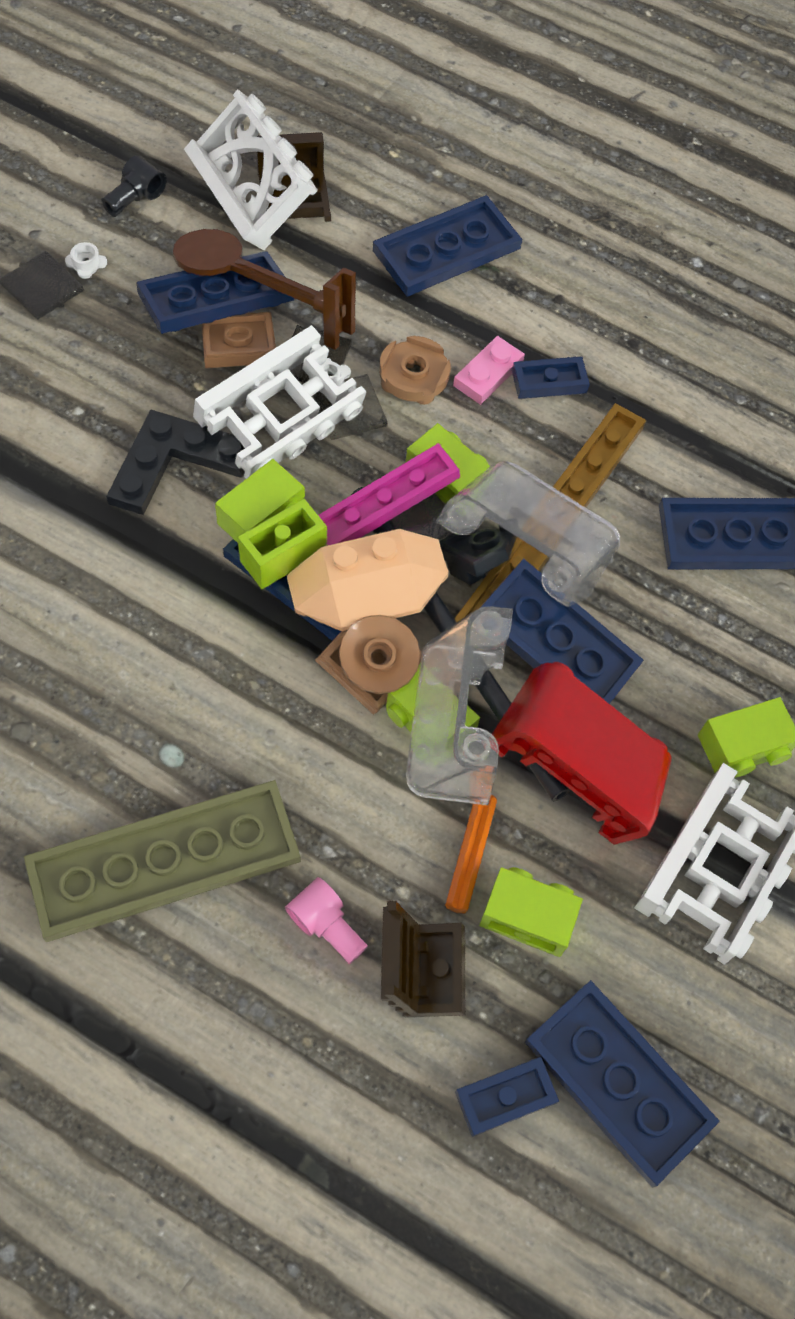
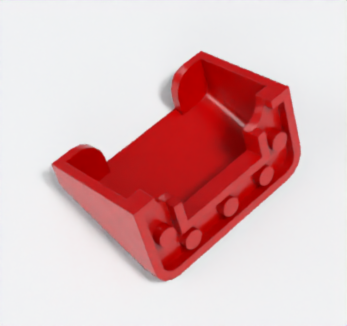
(588, 750)

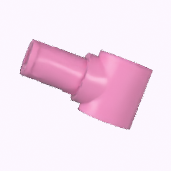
(319, 912)

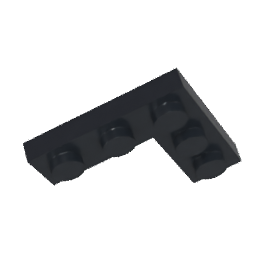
(155, 445)

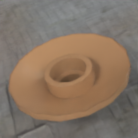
(382, 636)

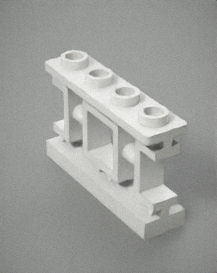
(263, 380)
(697, 845)

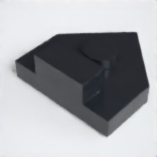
(476, 552)

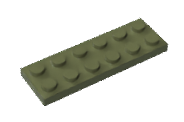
(160, 860)

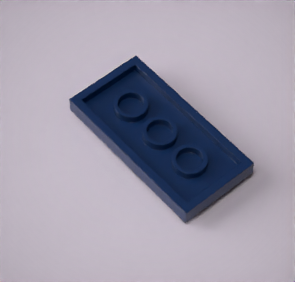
(446, 245)
(193, 299)
(728, 533)
(552, 632)
(622, 1083)

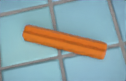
(470, 856)

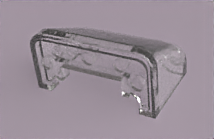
(543, 517)
(445, 754)

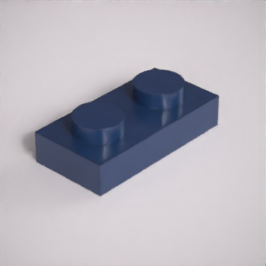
(550, 377)
(506, 1096)

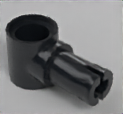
(137, 181)

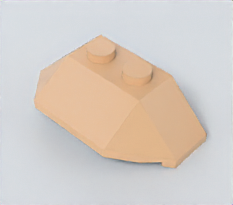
(368, 577)

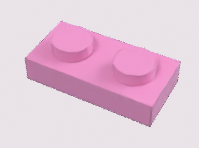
(487, 370)

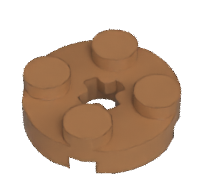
(409, 385)

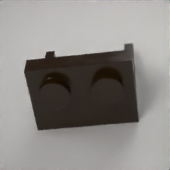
(311, 153)
(422, 965)

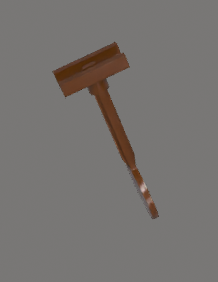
(217, 252)

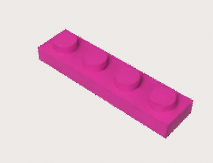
(390, 495)

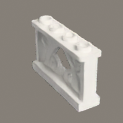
(212, 157)

